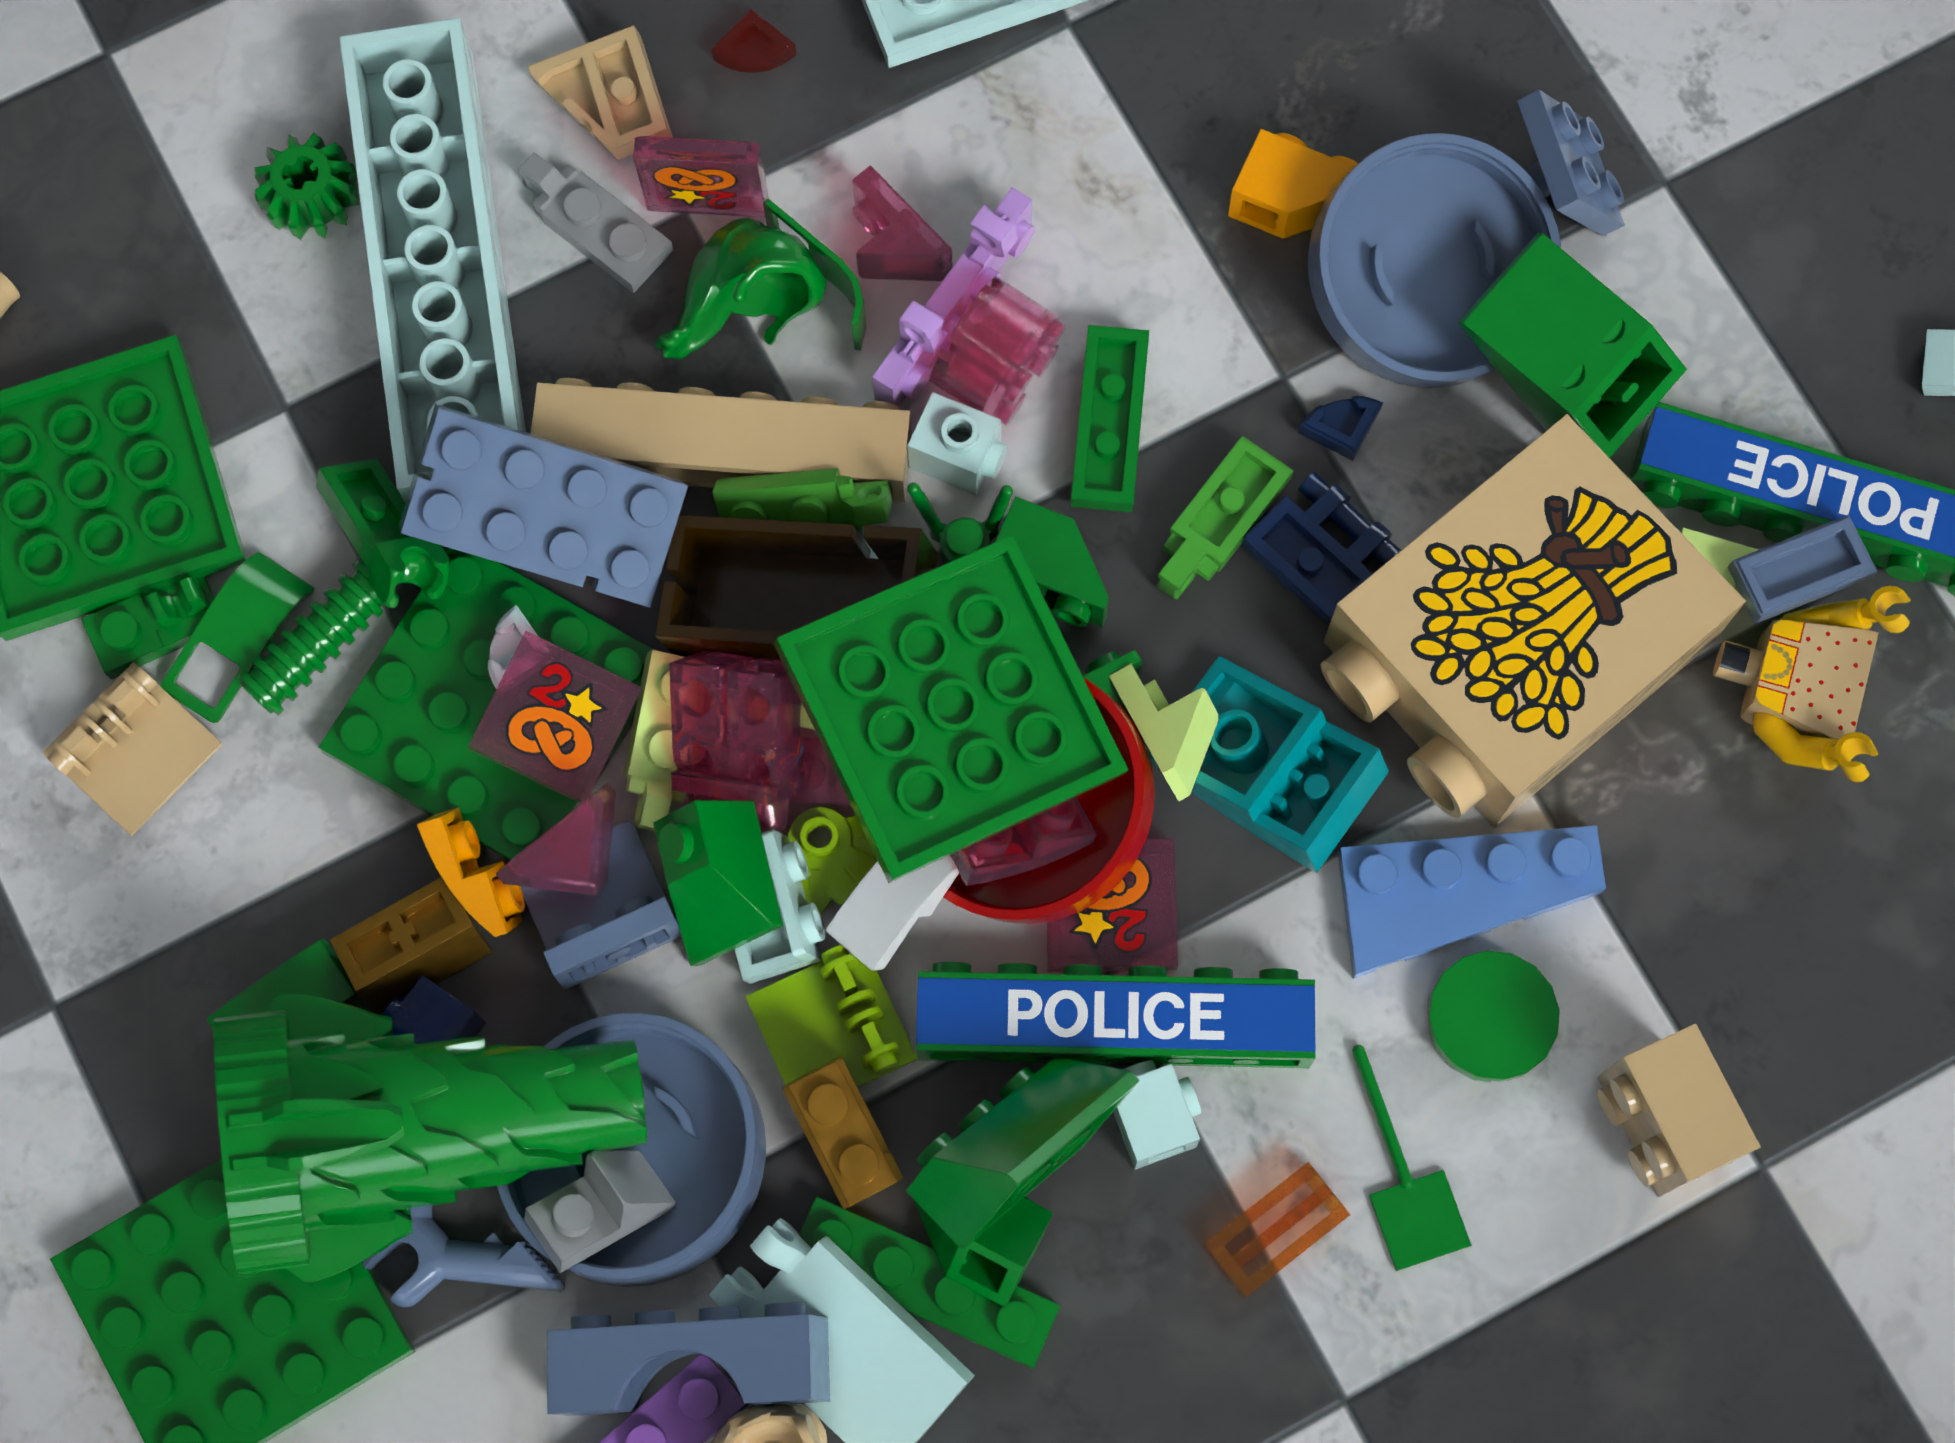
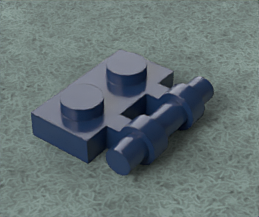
(1311, 560)

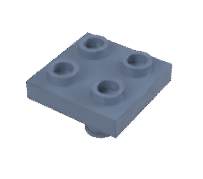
(1570, 163)

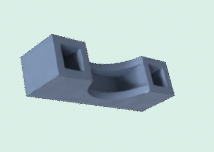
(608, 1367)

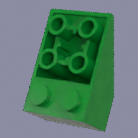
(1571, 345)

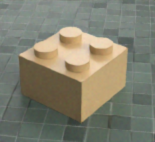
(1675, 1111)

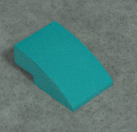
(1283, 766)

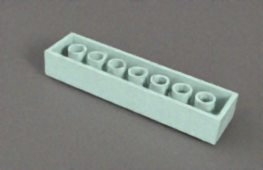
(429, 233)

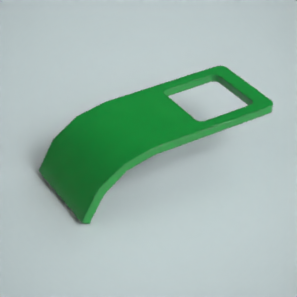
(831, 265)
(240, 625)

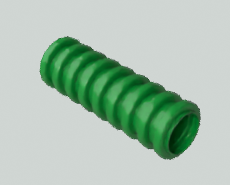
(313, 640)

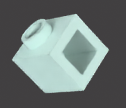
(956, 444)
(1158, 1115)

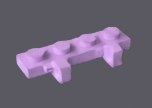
(928, 327)

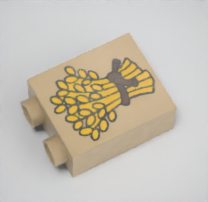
(1525, 624)

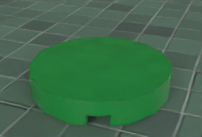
(1493, 1016)

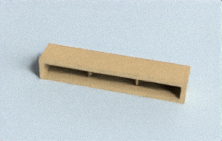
(719, 437)

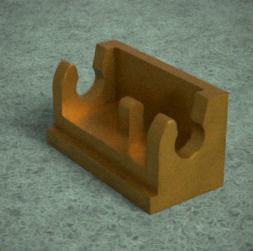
(409, 939)

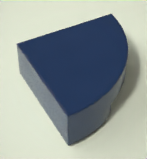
(1342, 424)

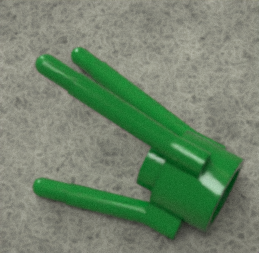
(962, 534)

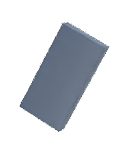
(1802, 569)

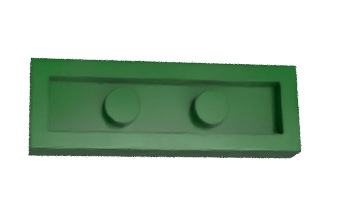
(1110, 418)

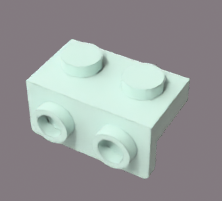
(797, 940)

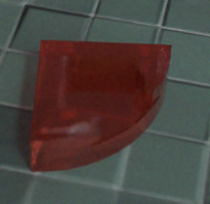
(753, 46)

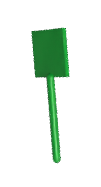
(1418, 1214)

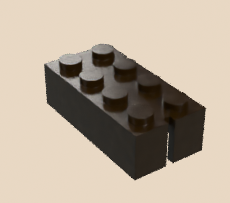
(773, 578)

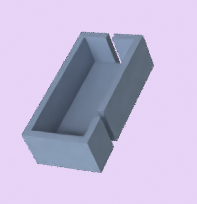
(542, 506)

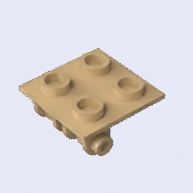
(132, 748)

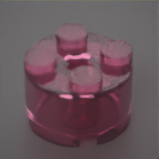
(996, 349)

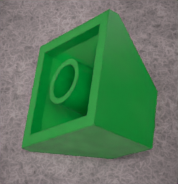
(717, 876)

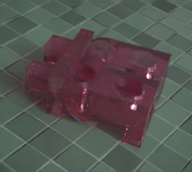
(736, 733)

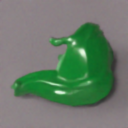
(744, 273)

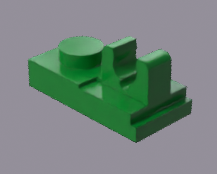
(147, 624)

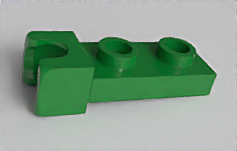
(370, 514)

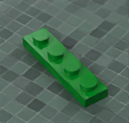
(918, 1283)

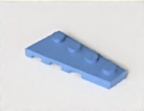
(1440, 891)

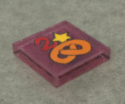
(701, 176)
(554, 717)
(1129, 924)

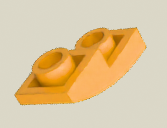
(483, 895)

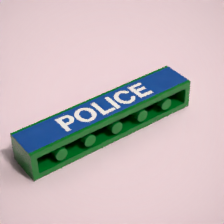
(1792, 488)
(1115, 1017)

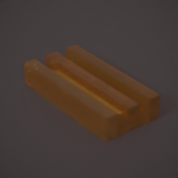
(1232, 1264)

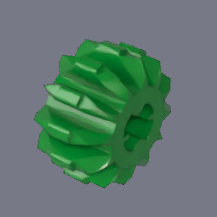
(306, 186)

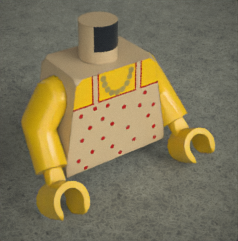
(1812, 680)

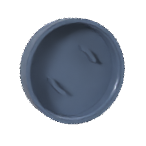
(1414, 247)
(700, 1142)

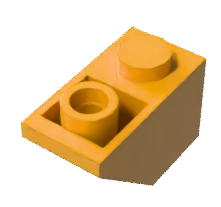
(1284, 184)

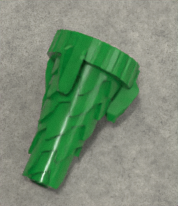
(349, 1126)

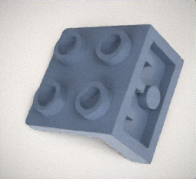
(605, 929)

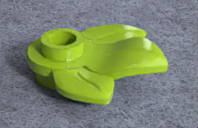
(840, 864)

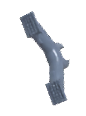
(464, 1261)

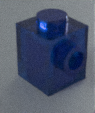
(432, 1014)

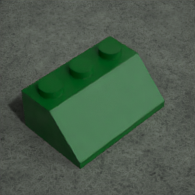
(1015, 1144)

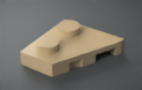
(607, 90)

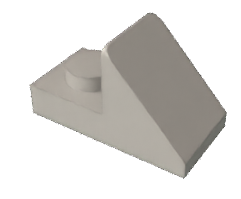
(599, 1208)

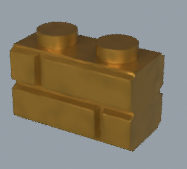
(842, 1132)

